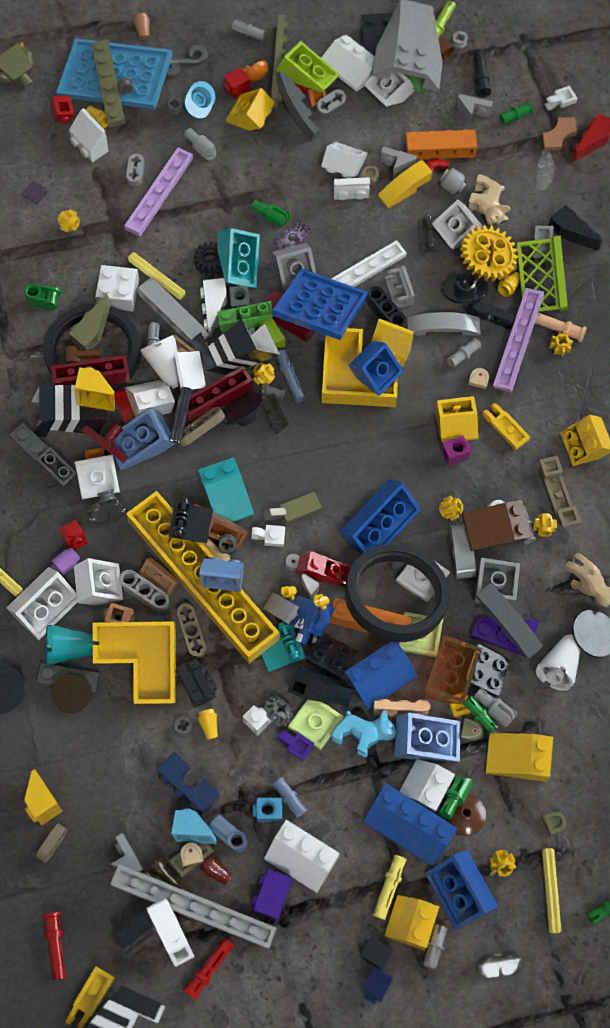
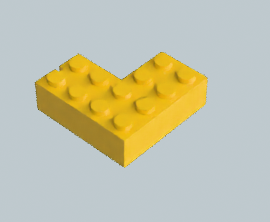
(339, 381)
(149, 648)

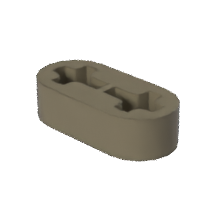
(51, 843)

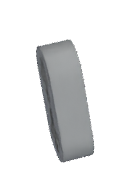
(332, 105)
(131, 169)

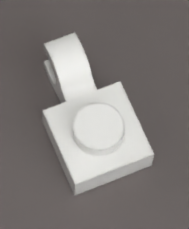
(563, 97)
(272, 535)

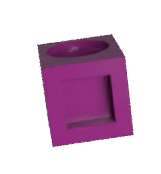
(452, 457)

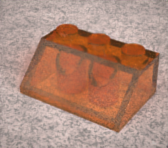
(452, 671)

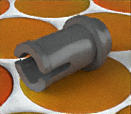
(268, 391)

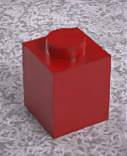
(236, 83)

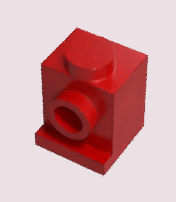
(62, 109)
(73, 535)

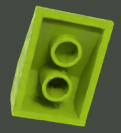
(307, 68)

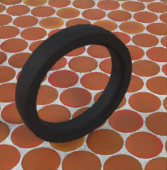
(73, 317)
(386, 630)

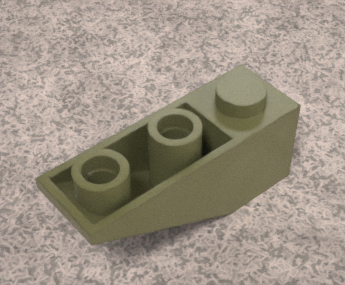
(91, 327)

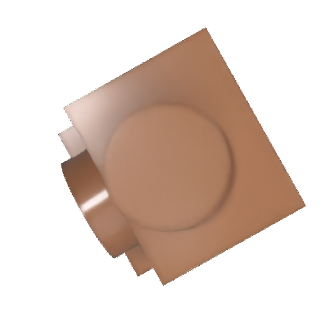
(115, 611)

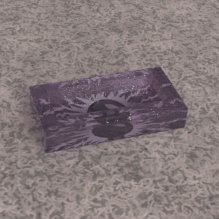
(292, 235)

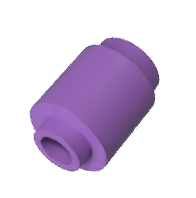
(65, 561)

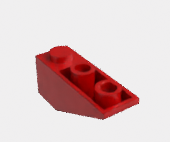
(594, 138)
(323, 569)

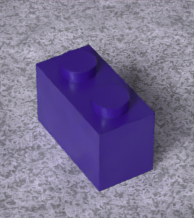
(272, 894)

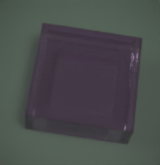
(34, 192)

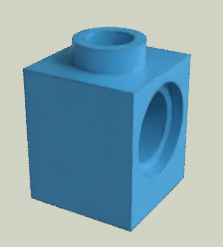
(275, 816)

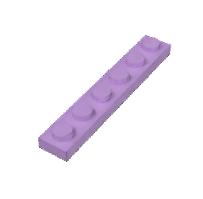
(158, 192)
(518, 340)

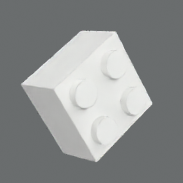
(119, 285)

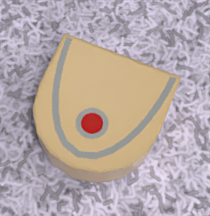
(479, 378)
(191, 854)

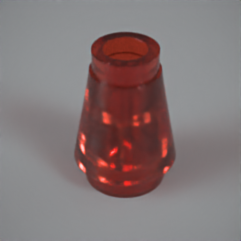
(214, 869)

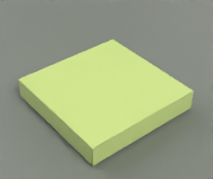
(427, 645)
(315, 722)

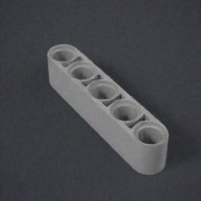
(171, 311)

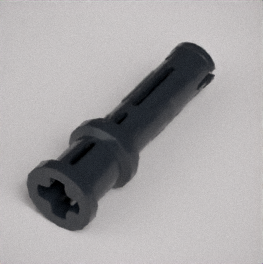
(482, 79)

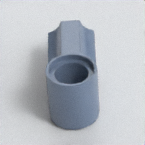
(227, 833)

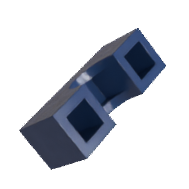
(199, 796)

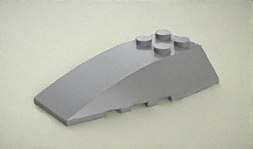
(410, 45)

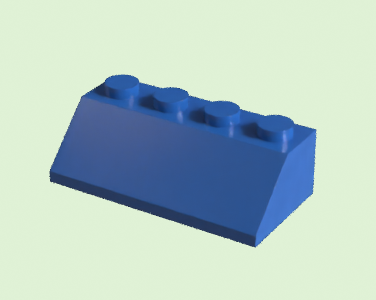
(381, 517)
(410, 825)

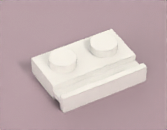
(351, 188)

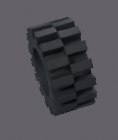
(201, 265)

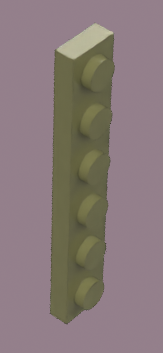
(281, 40)
(108, 83)

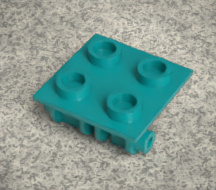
(285, 650)

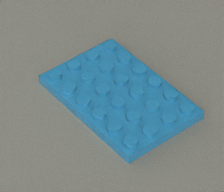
(143, 65)

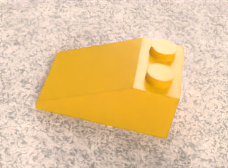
(520, 756)

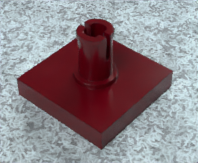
(107, 440)

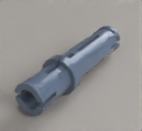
(287, 370)

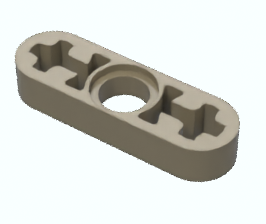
(201, 426)
(192, 616)

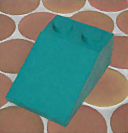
(239, 256)
(226, 490)

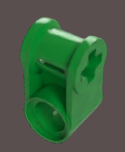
(44, 296)

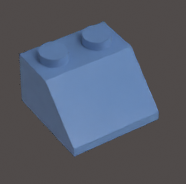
(221, 574)

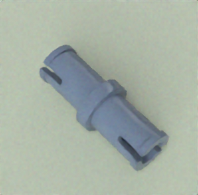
(289, 797)

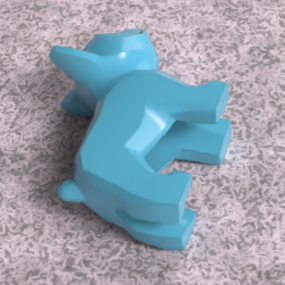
(365, 732)

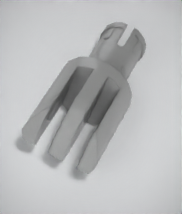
(201, 144)
(496, 708)

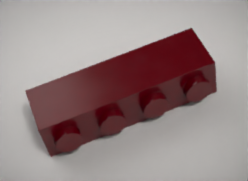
(113, 369)
(219, 393)

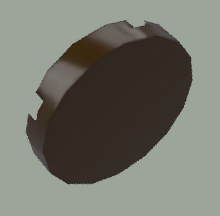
(71, 693)

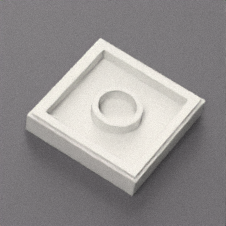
(97, 476)
(417, 582)

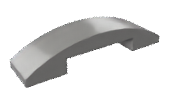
(444, 323)

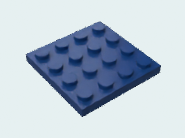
(320, 304)

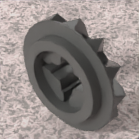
(281, 718)

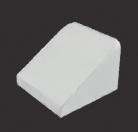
(310, 586)

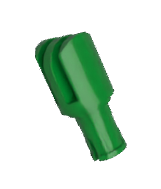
(272, 213)
(455, 795)

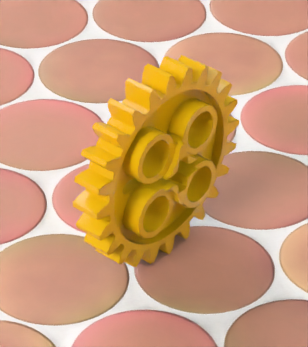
(503, 255)

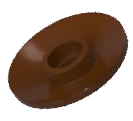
(472, 823)

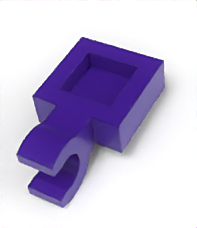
(298, 745)

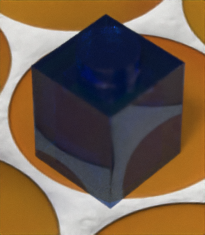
(376, 986)

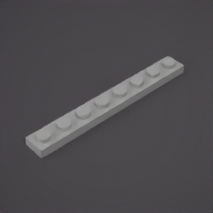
(194, 906)

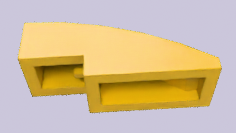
(405, 184)

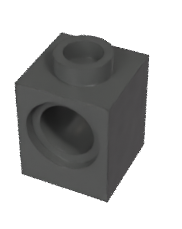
(239, 292)

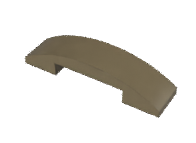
(557, 492)

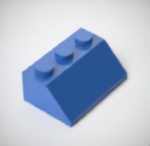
(381, 674)
(461, 890)

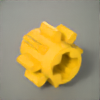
(68, 220)
(561, 344)
(263, 373)
(451, 508)
(544, 525)
(502, 863)

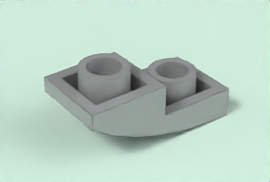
(281, 608)

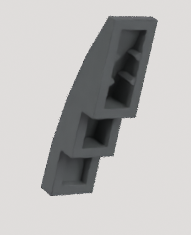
(294, 101)
(509, 620)

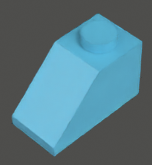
(191, 828)

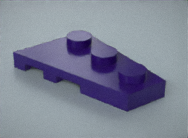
(490, 632)

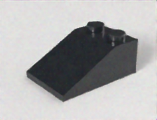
(372, 29)

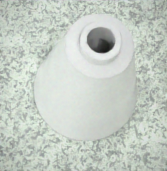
(162, 360)
(560, 664)

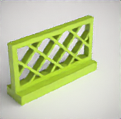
(557, 268)

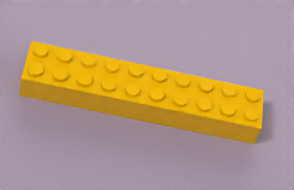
(229, 610)

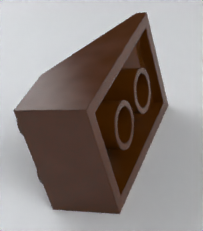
(496, 525)

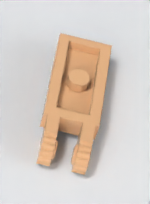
(401, 707)

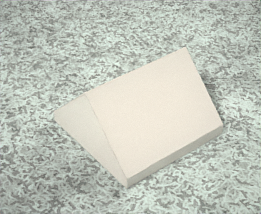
(190, 370)

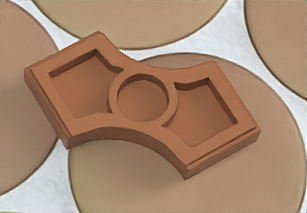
(565, 128)

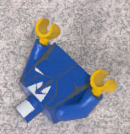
(311, 615)

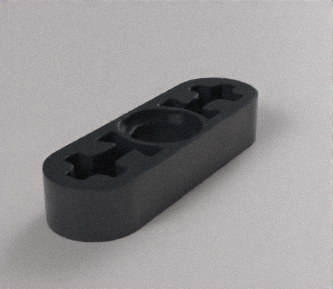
(491, 314)

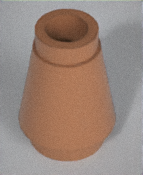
(142, 25)

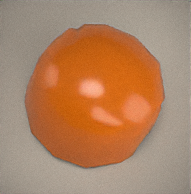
(257, 71)

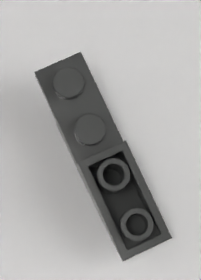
(42, 455)

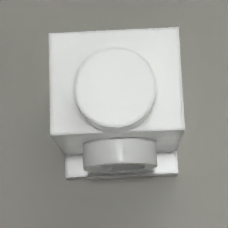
(256, 719)

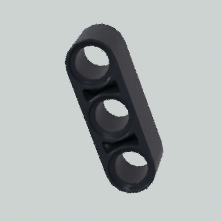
(385, 303)

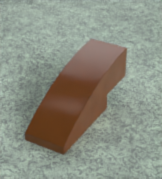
(222, 526)

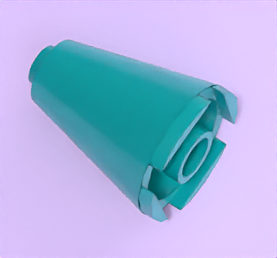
(67, 644)

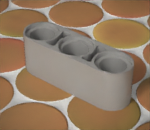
(463, 557)
(140, 584)

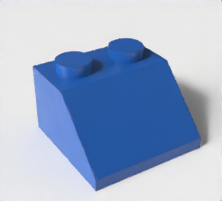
(376, 367)

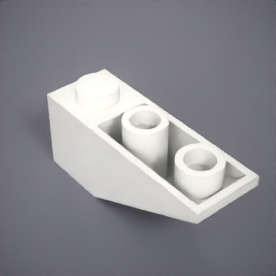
(215, 300)
(170, 932)

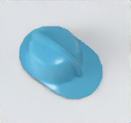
(200, 99)

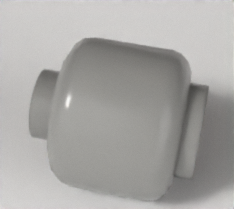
(452, 181)

